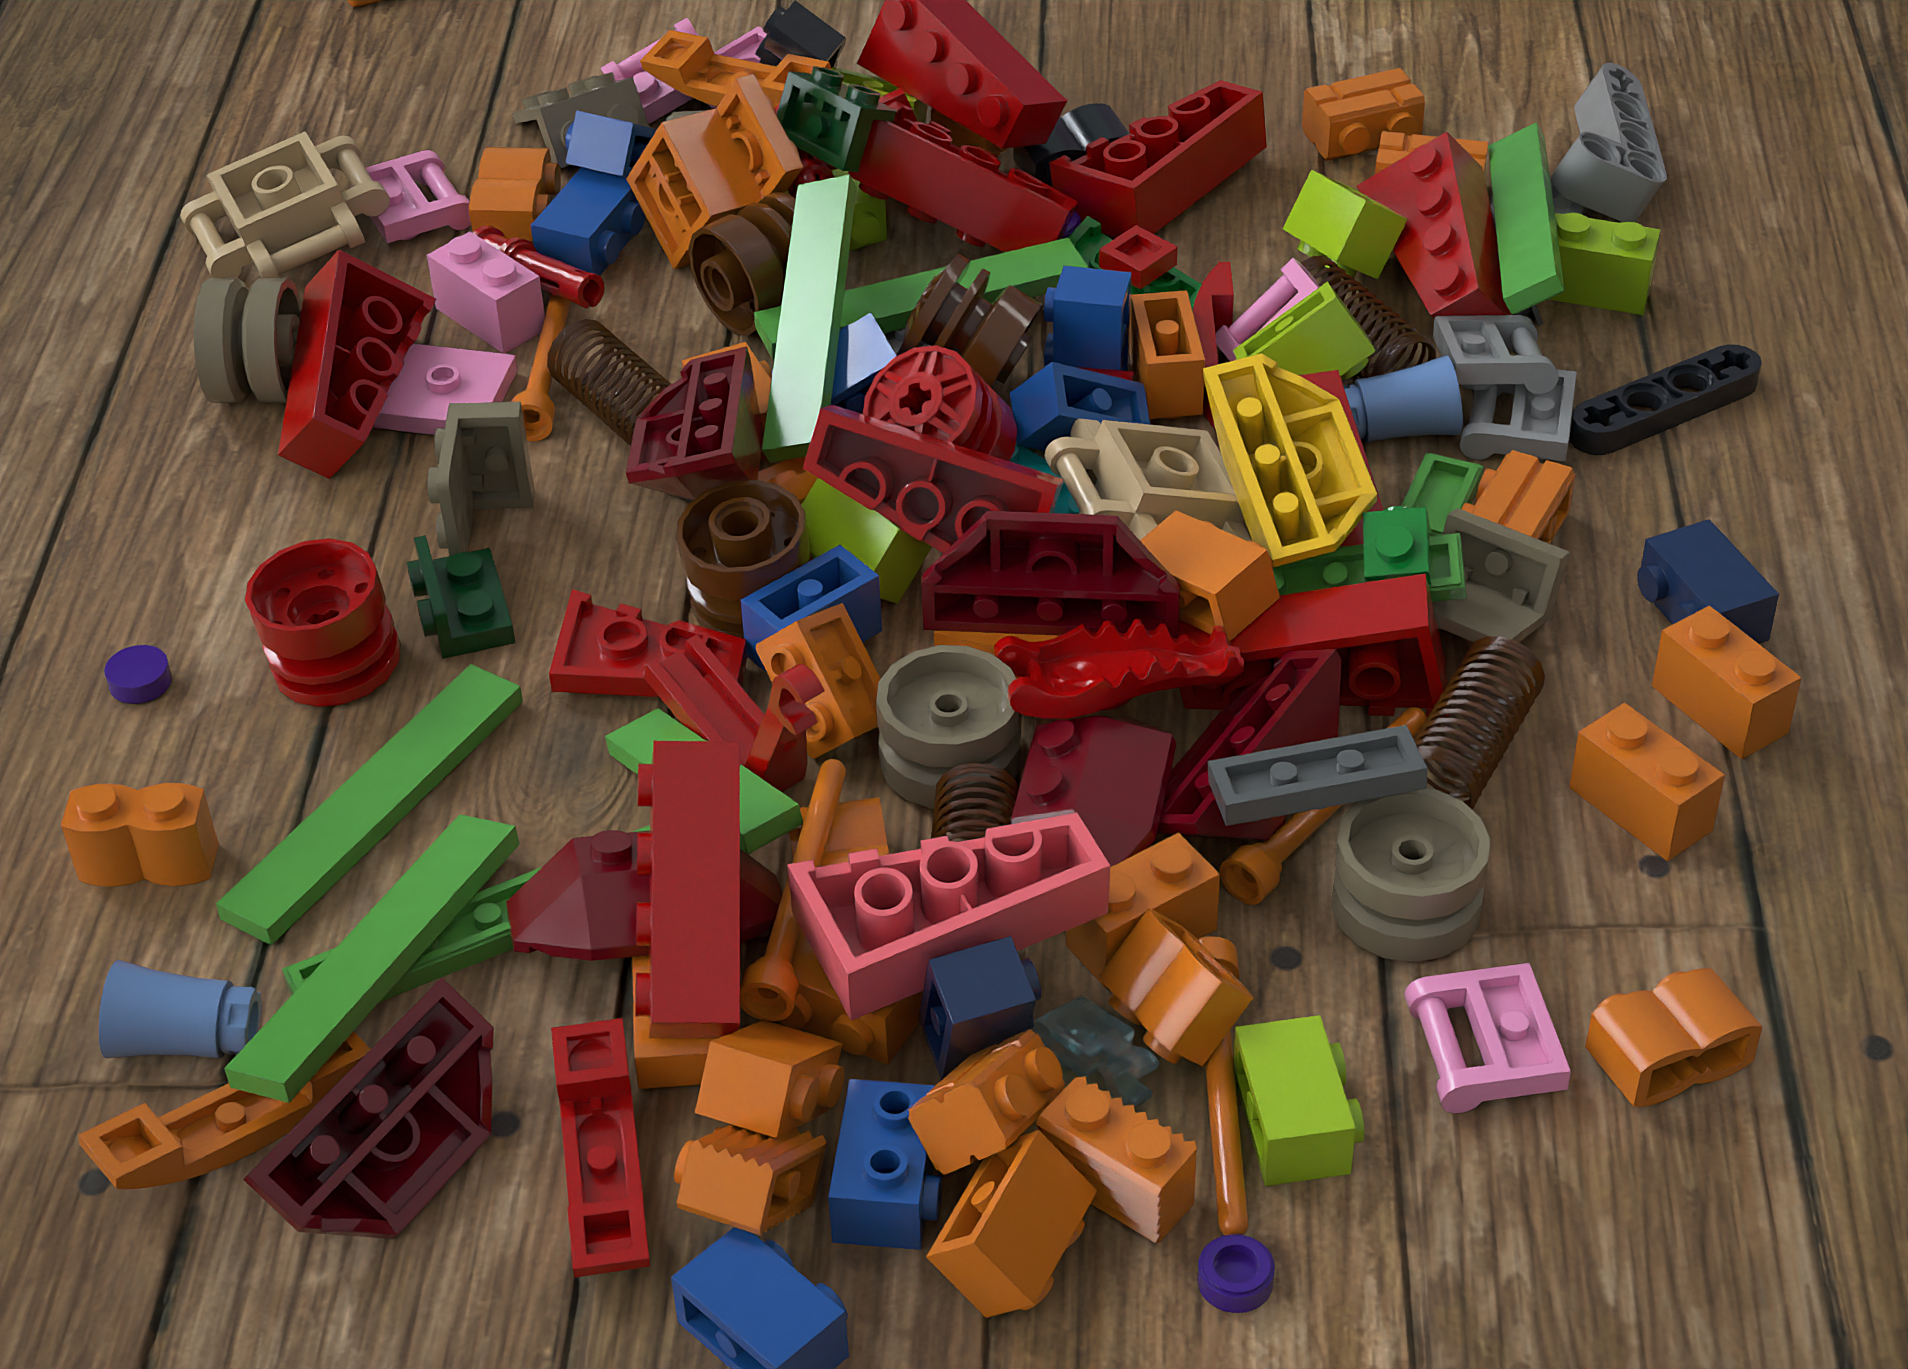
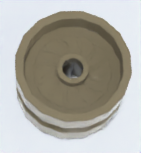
(246, 338)
(945, 712)
(1410, 874)

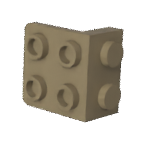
(593, 95)
(480, 467)
(1507, 581)

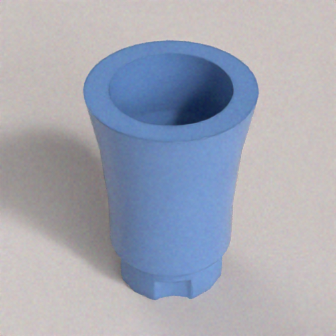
(1408, 402)
(174, 1014)

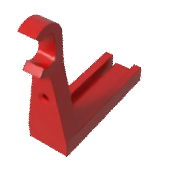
(721, 710)

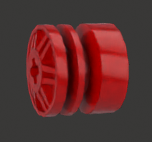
(942, 398)
(323, 622)

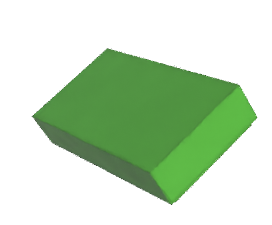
(1442, 487)

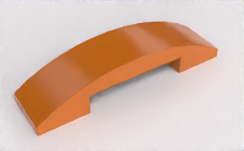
(693, 69)
(208, 1132)

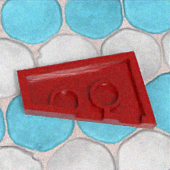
(608, 648)

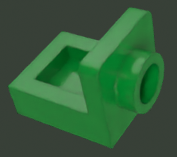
(1396, 543)

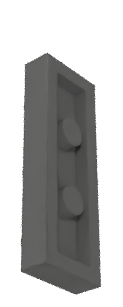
(1317, 775)

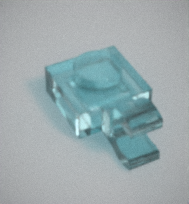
(1094, 1040)

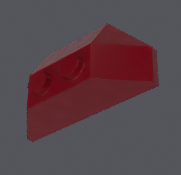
(700, 429)
(1047, 577)
(1277, 711)
(1106, 772)
(589, 895)
(388, 1126)

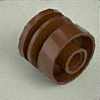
(744, 261)
(960, 319)
(737, 543)

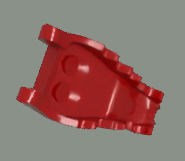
(1109, 668)

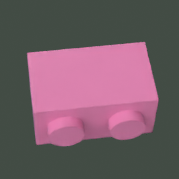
(487, 292)

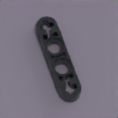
(1610, 423)

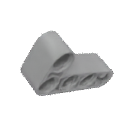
(1616, 156)

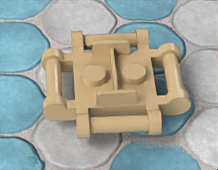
(281, 202)
(1146, 474)

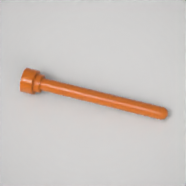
(536, 404)
(1256, 868)
(771, 982)
(1224, 1114)

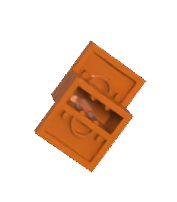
(712, 166)

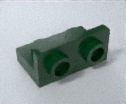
(830, 116)
(461, 601)

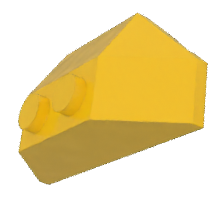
(1288, 458)

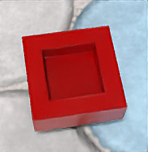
(1140, 254)

